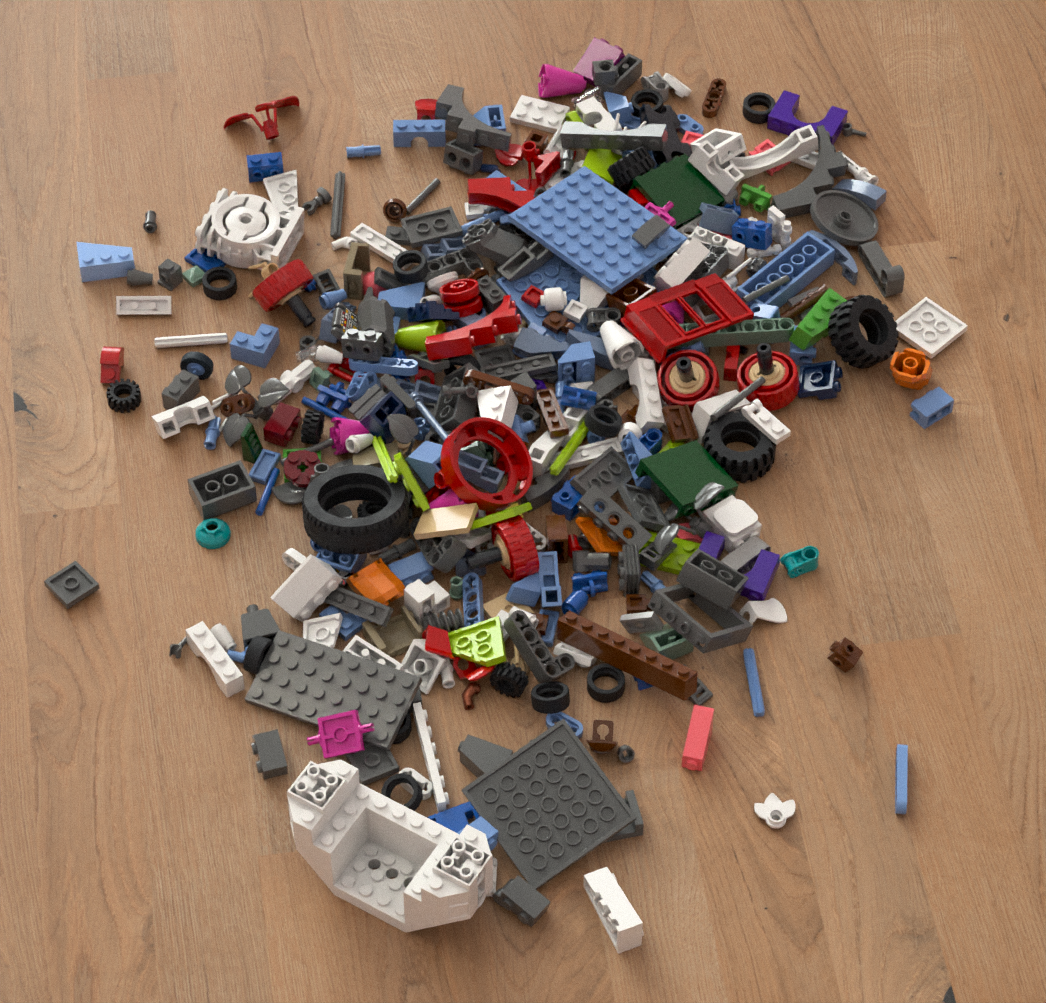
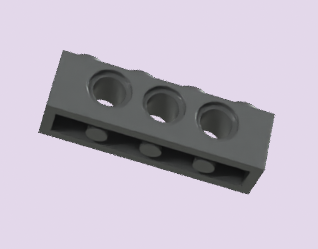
(611, 509)

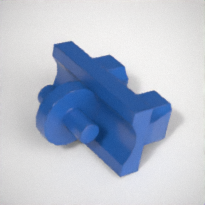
(336, 394)
(578, 398)
(590, 583)

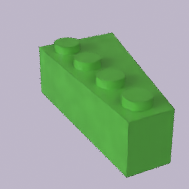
(815, 323)

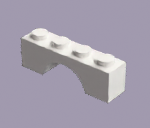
(643, 375)
(223, 668)

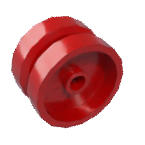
(461, 296)

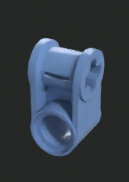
(359, 385)

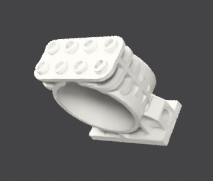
(246, 223)

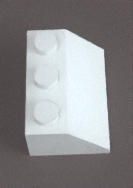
(306, 588)

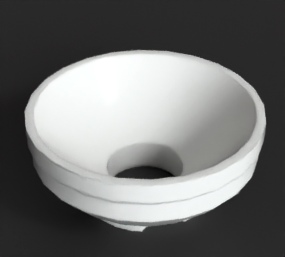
(435, 283)

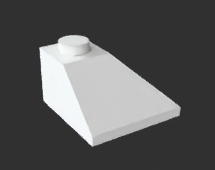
(423, 664)

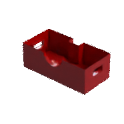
(731, 363)

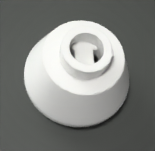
(629, 426)

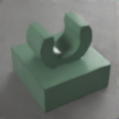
(321, 377)

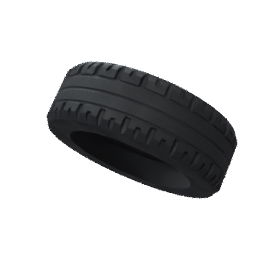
(355, 534)

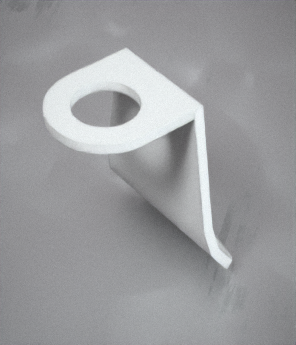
(767, 610)

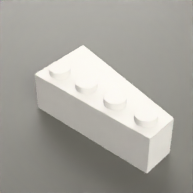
(614, 910)

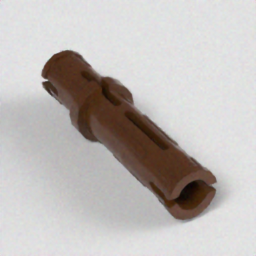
(801, 306)

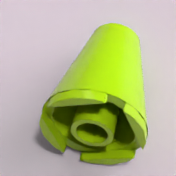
(415, 336)

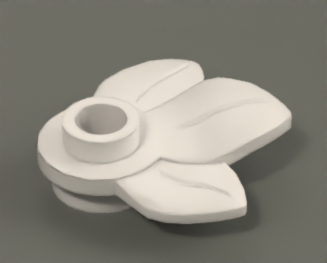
(775, 809)

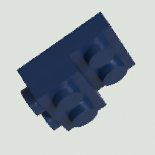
(429, 312)
(820, 380)

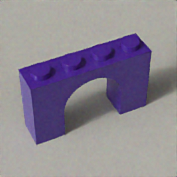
(783, 121)
(759, 576)

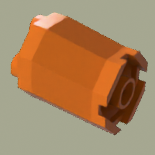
(911, 369)
(376, 583)

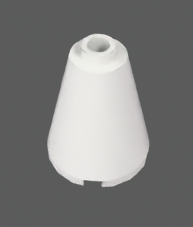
(620, 345)

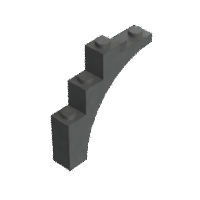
(468, 128)
(829, 165)

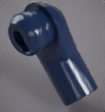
(489, 168)

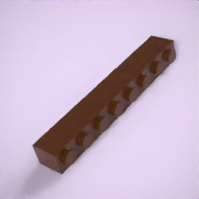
(627, 655)

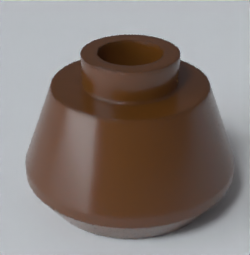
(393, 213)

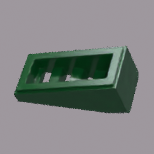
(250, 444)

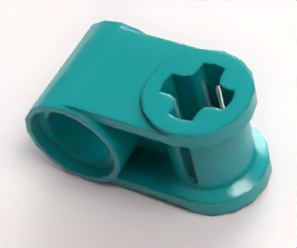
(800, 561)

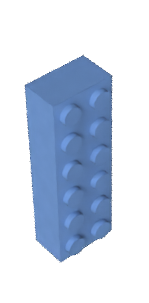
(800, 261)

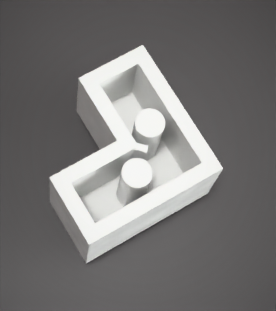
(425, 599)

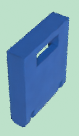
(455, 817)

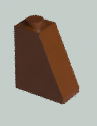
(557, 536)

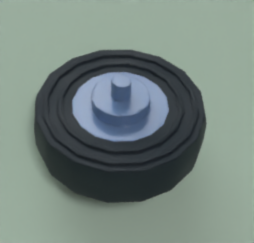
(197, 364)

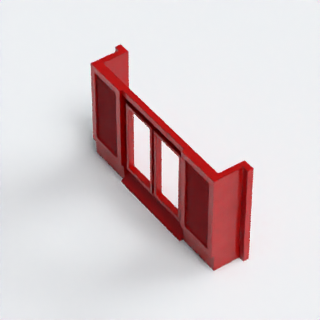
(659, 331)

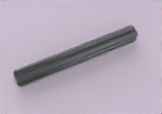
(337, 208)

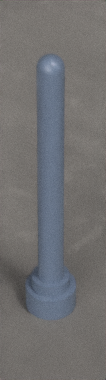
(416, 396)

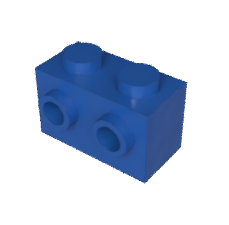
(264, 166)
(752, 233)
(565, 501)

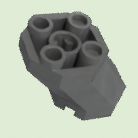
(493, 242)
(378, 317)

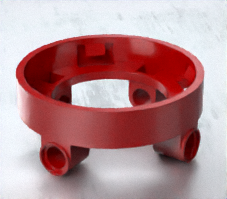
(514, 462)

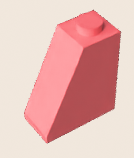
(698, 738)

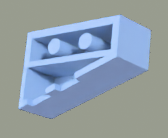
(104, 261)

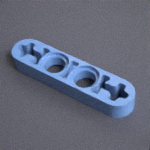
(386, 365)
(477, 604)
(901, 779)

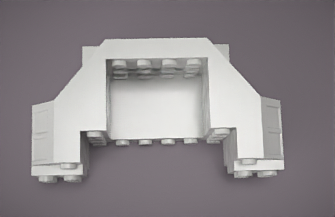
(351, 829)

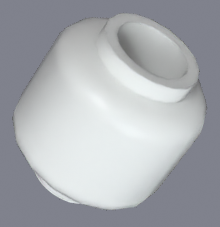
(553, 299)

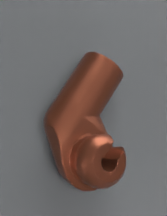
(471, 689)

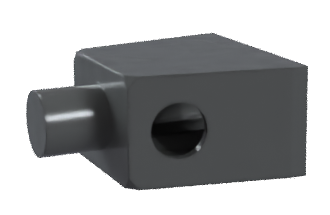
(256, 623)

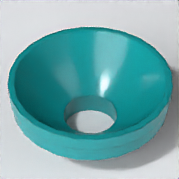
(213, 538)

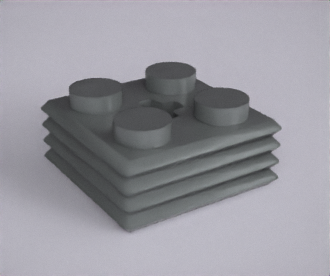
(629, 570)

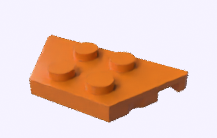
(598, 537)

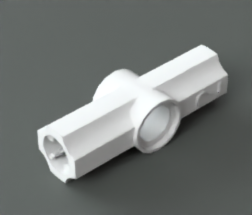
(295, 379)

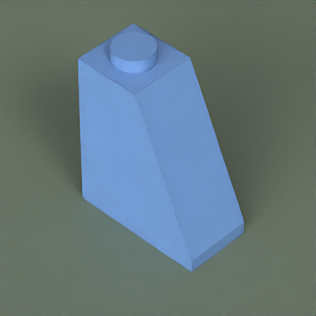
(403, 298)

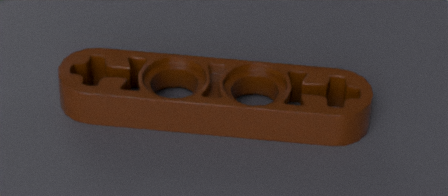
(498, 382)

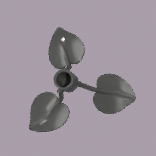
(270, 393)
(404, 431)
(291, 494)
(697, 525)

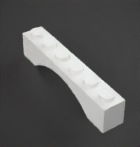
(794, 146)

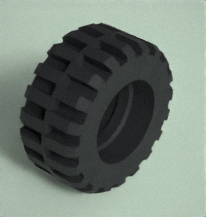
(849, 339)
(739, 465)

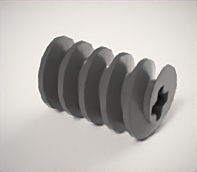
(444, 622)

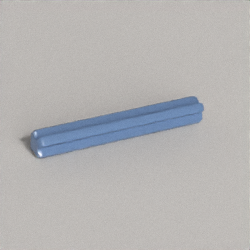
(753, 682)

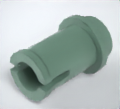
(456, 590)

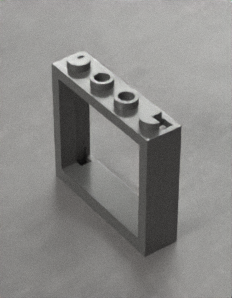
(735, 626)

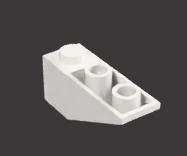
(736, 250)
(543, 452)

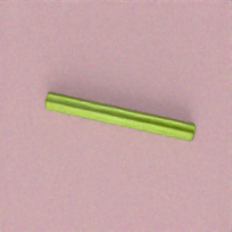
(569, 449)
(385, 459)

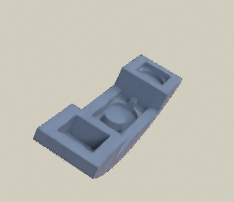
(841, 256)

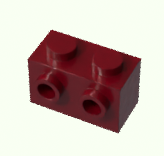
(282, 424)

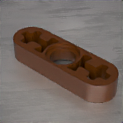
(712, 92)

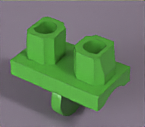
(755, 196)

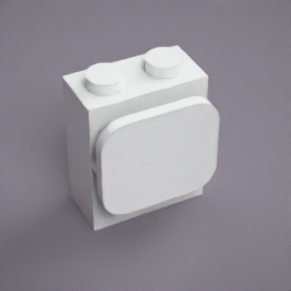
(733, 521)

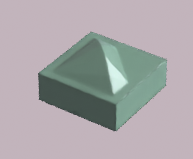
(193, 276)

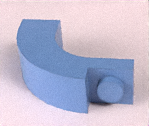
(549, 580)

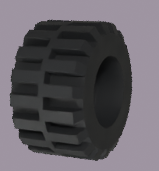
(630, 166)

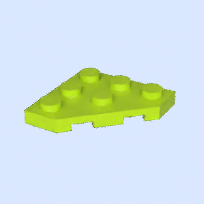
(480, 642)

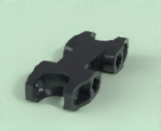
(670, 118)

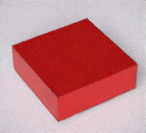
(532, 296)

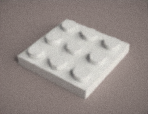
(929, 327)

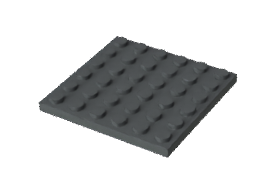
(549, 804)

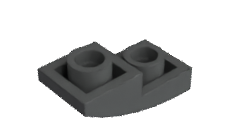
(650, 230)

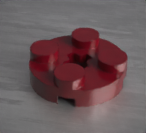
(295, 460)

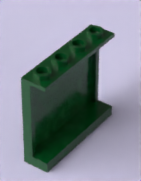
(680, 184)
(683, 473)

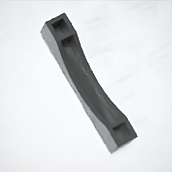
(579, 135)

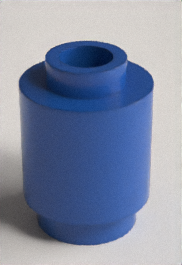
(575, 602)

